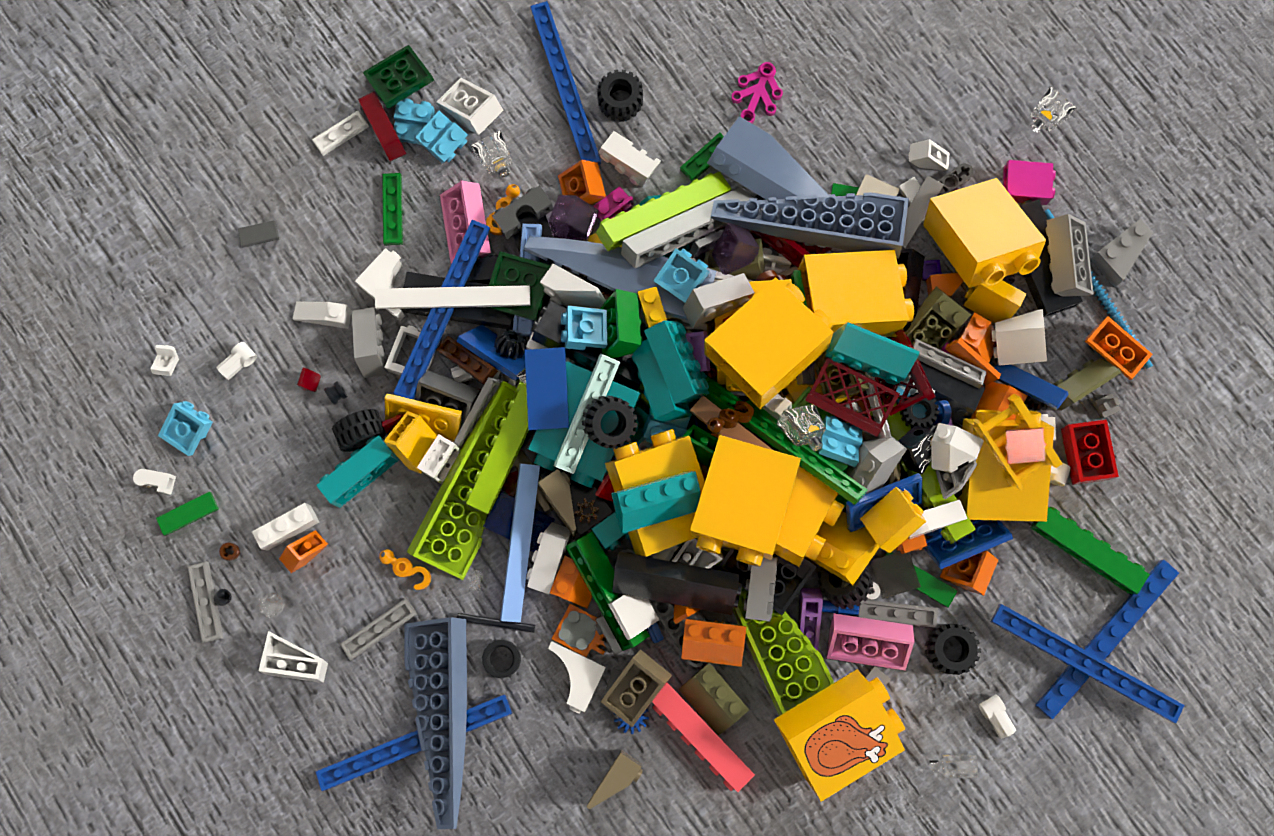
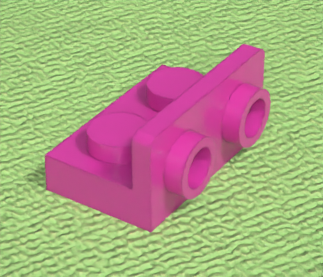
(613, 204)

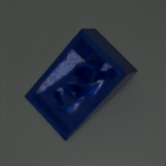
(501, 519)

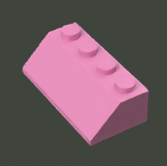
(459, 207)
(870, 642)

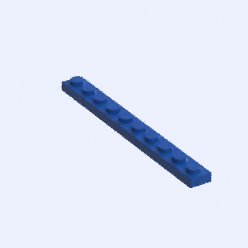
(565, 83)
(439, 317)
(1108, 637)
(1087, 663)
(404, 746)

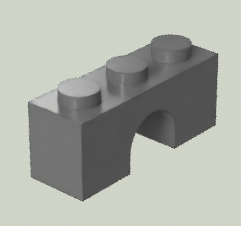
(533, 201)

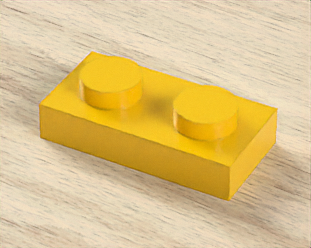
(651, 306)

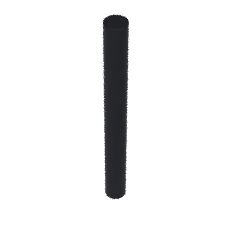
(497, 622)

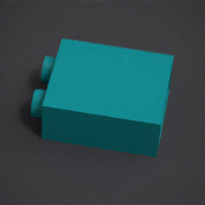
(593, 459)

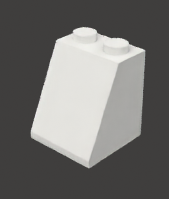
(1020, 339)

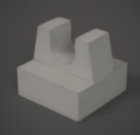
(1107, 406)

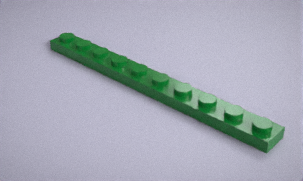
(777, 438)

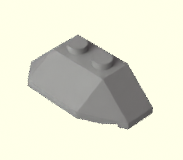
(876, 462)
(954, 482)

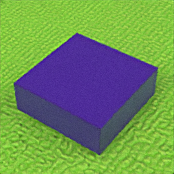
(931, 267)

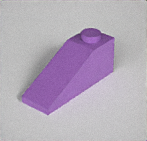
(810, 614)

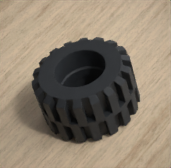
(615, 82)
(625, 422)
(357, 428)
(848, 595)
(969, 649)

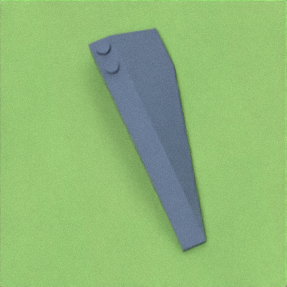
(761, 164)
(832, 221)
(608, 268)
(438, 677)

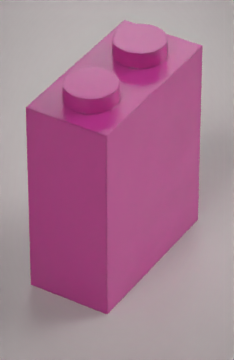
(1029, 181)

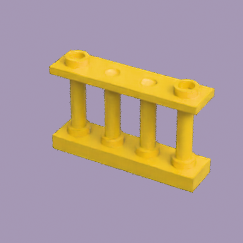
(1027, 421)

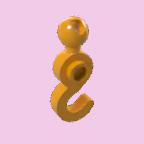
(503, 202)
(404, 568)

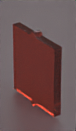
(1025, 445)

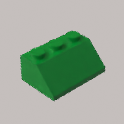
(622, 324)

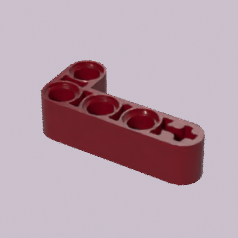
(382, 126)

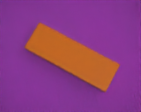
(964, 352)

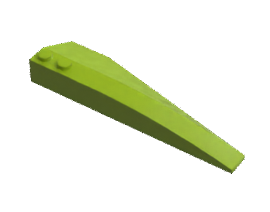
(452, 528)
(783, 656)

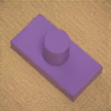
(697, 342)

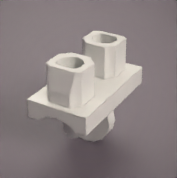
(775, 263)

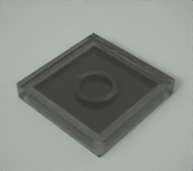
(895, 574)

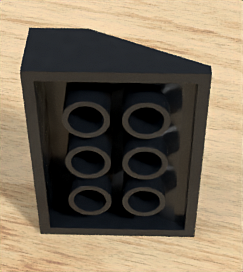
(788, 577)

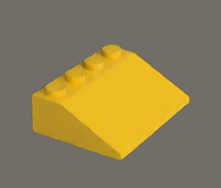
(845, 551)

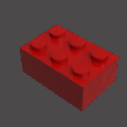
(1089, 452)

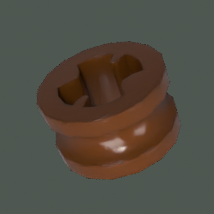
(222, 551)

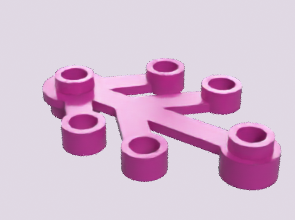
(758, 90)

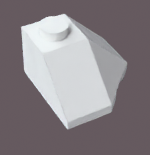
(953, 447)

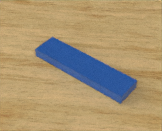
(1032, 385)

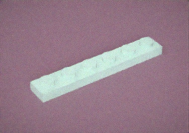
(576, 438)

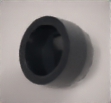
(222, 593)

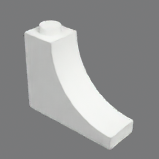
(381, 275)
(583, 676)

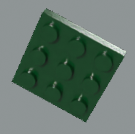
(398, 76)
(519, 271)

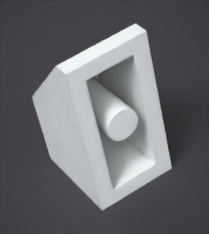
(928, 155)

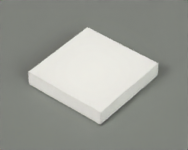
(633, 614)

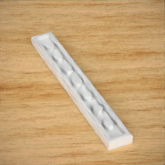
(452, 297)

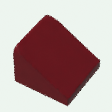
(309, 380)

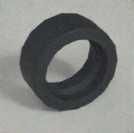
(486, 659)

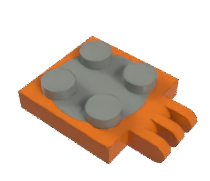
(579, 632)

